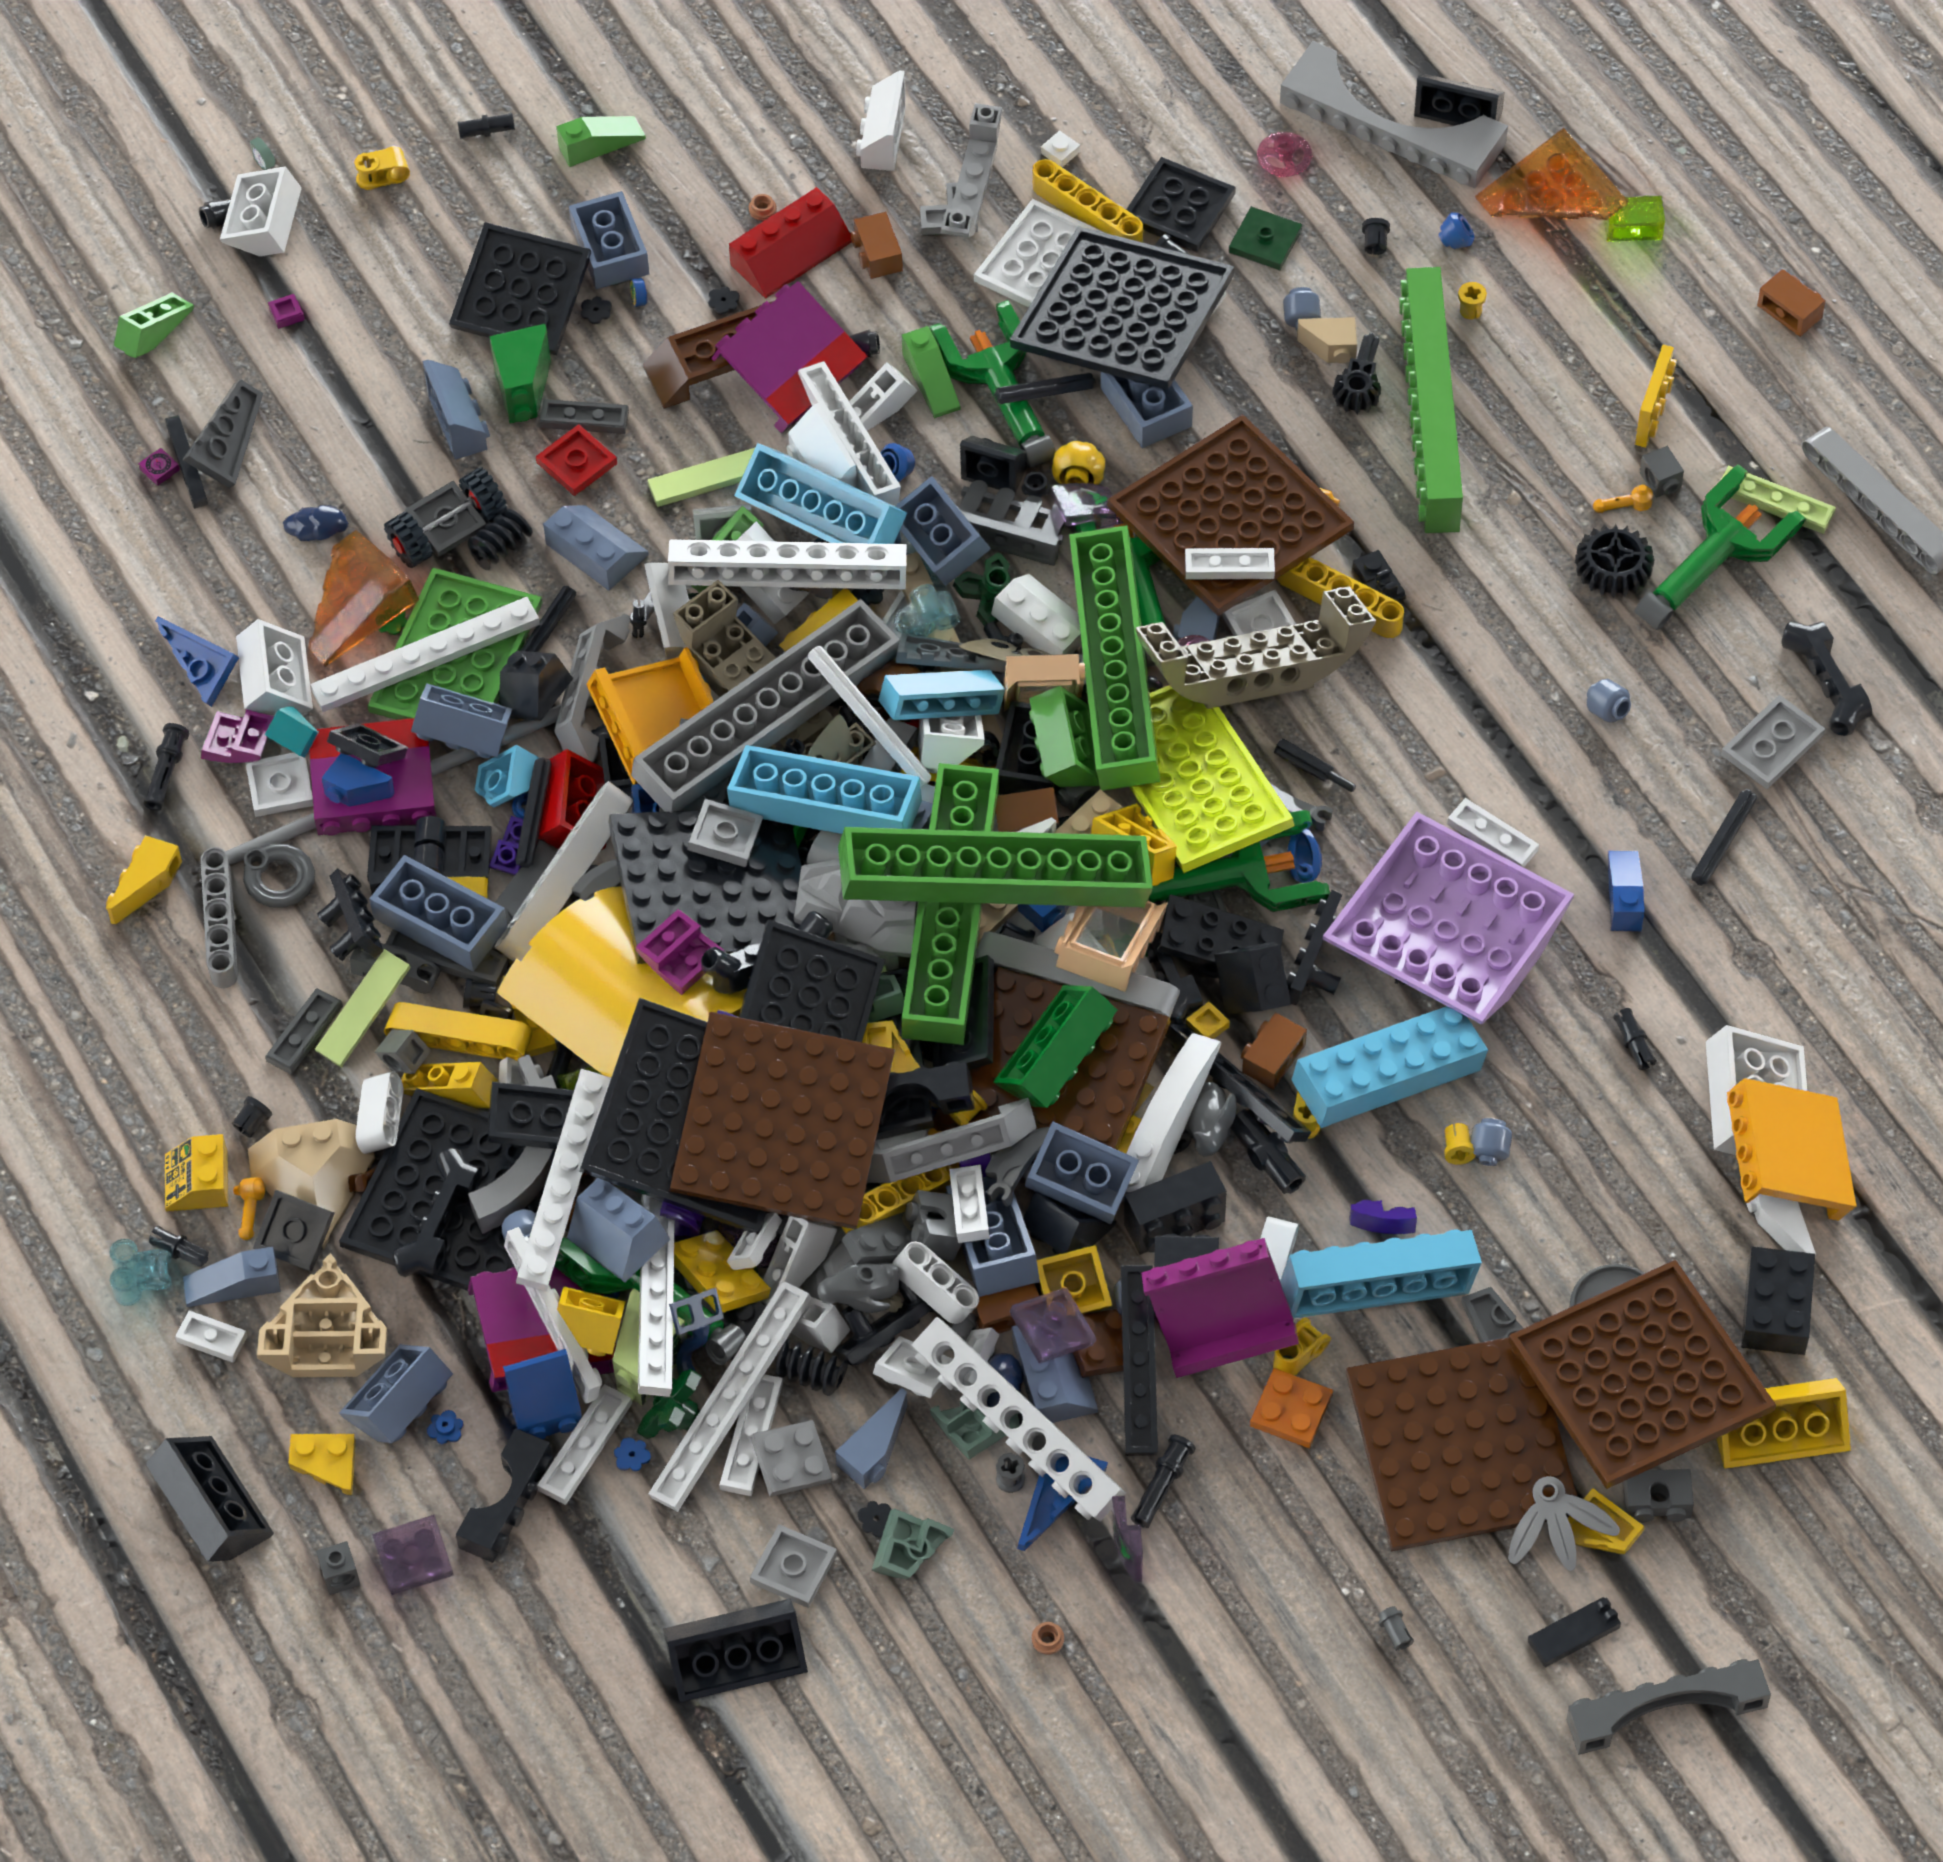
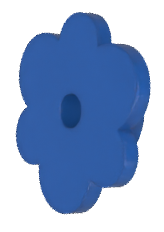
(450, 1432)
(628, 1448)

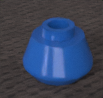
(1456, 232)
(899, 460)

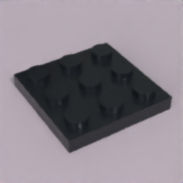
(1181, 203)

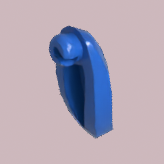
(1306, 856)

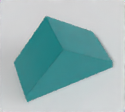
(292, 731)

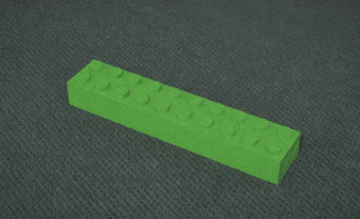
(1431, 400)
(1114, 658)
(994, 867)
(948, 931)

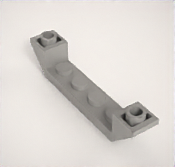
(975, 172)
(576, 695)
(953, 1145)

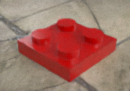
(576, 460)

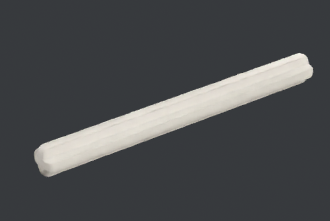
(868, 714)

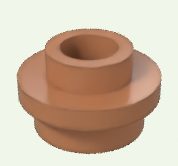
(762, 207)
(1047, 1629)

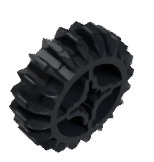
(1632, 559)

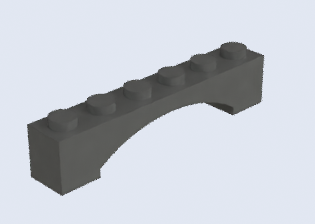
(1734, 1687)

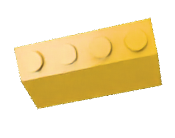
(1805, 1423)

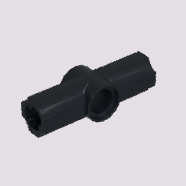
(1267, 1152)

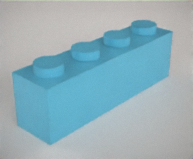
(941, 694)

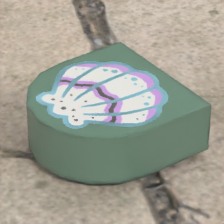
(262, 154)

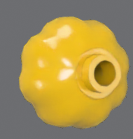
(1078, 464)

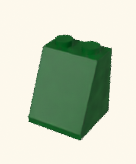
(521, 370)

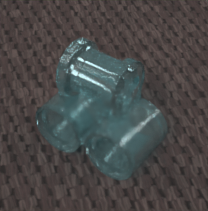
(928, 611)
(139, 1270)

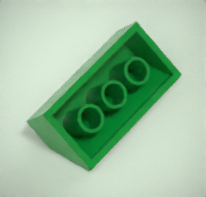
(1056, 1045)

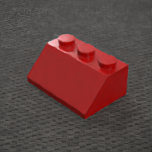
(570, 791)

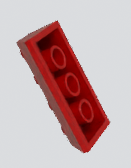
(789, 243)

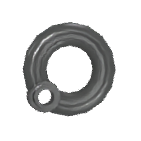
(272, 853)

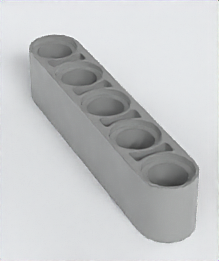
(223, 928)

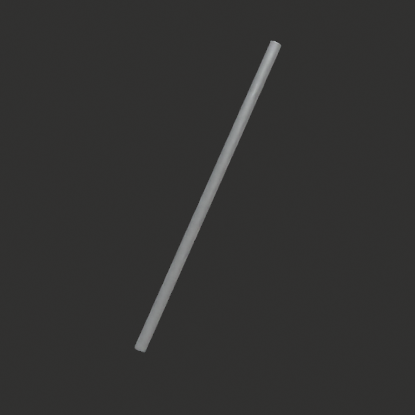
(437, 766)

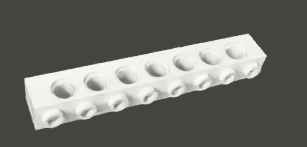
(787, 564)
(939, 1338)

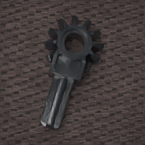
(1359, 385)

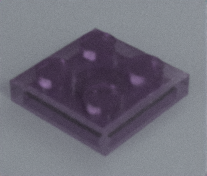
(1052, 1325)
(412, 1554)

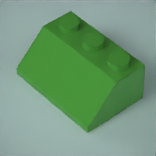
(1064, 738)

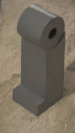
(420, 977)

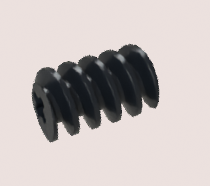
(498, 535)
(810, 1369)

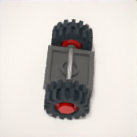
(445, 518)

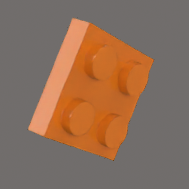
(1291, 1408)

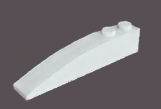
(871, 469)
(1170, 1110)

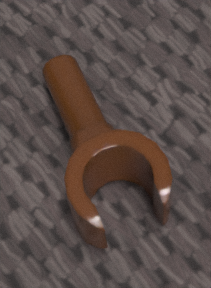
(358, 1182)

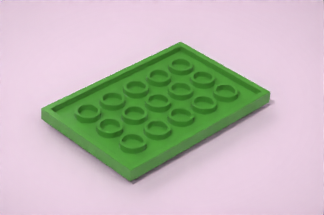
(443, 603)

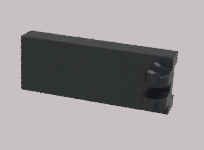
(1574, 1631)

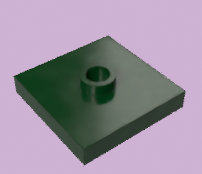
(1265, 238)

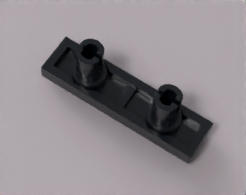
(353, 905)
(1307, 970)
(881, 1332)

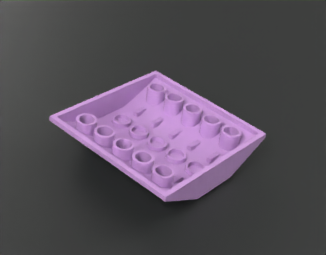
(1450, 918)

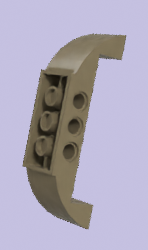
(726, 659)
(1265, 660)

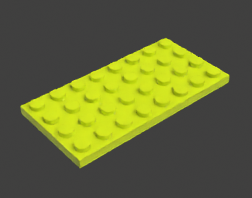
(1209, 784)

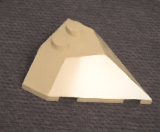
(311, 1164)
(323, 1329)

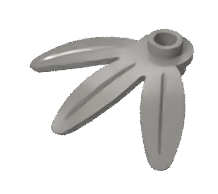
(1560, 1531)

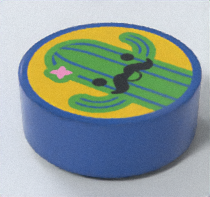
(638, 292)

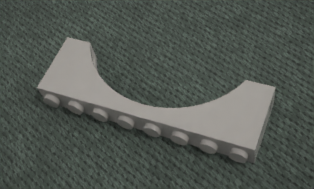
(1455, 151)

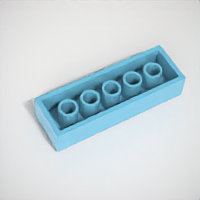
(816, 500)
(822, 792)
(1388, 1065)
(1380, 1273)

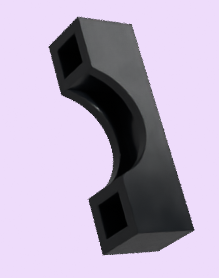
(945, 1085)
(487, 1528)

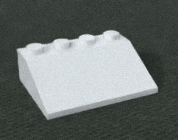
(1741, 1055)

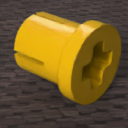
(1471, 298)
(1458, 1147)

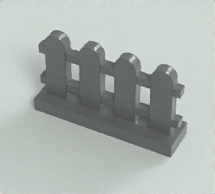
(1018, 536)

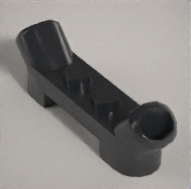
(1816, 644)
(733, 970)
(1189, 997)
(429, 1250)

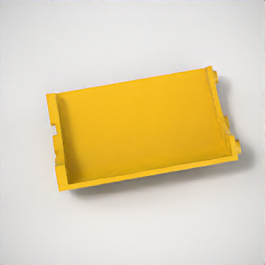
(586, 981)

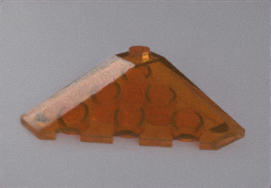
(1553, 182)
(358, 598)

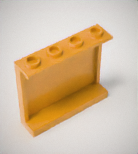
(648, 702)
(1791, 1146)

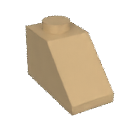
(1329, 338)

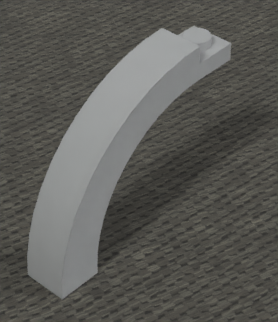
(524, 1179)

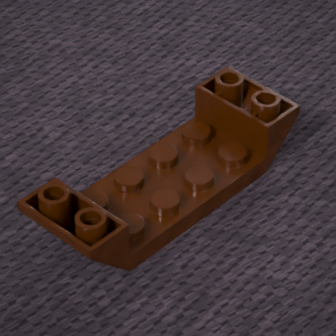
(688, 358)

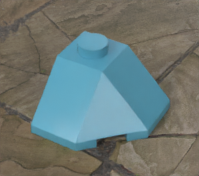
(505, 776)

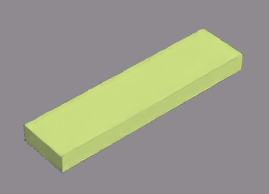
(699, 478)
(1781, 501)
(362, 1008)

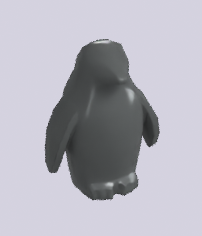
(1211, 1119)
(861, 1286)

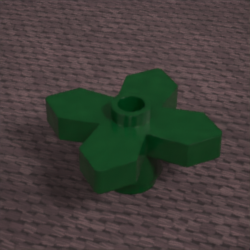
(985, 587)
(673, 1411)

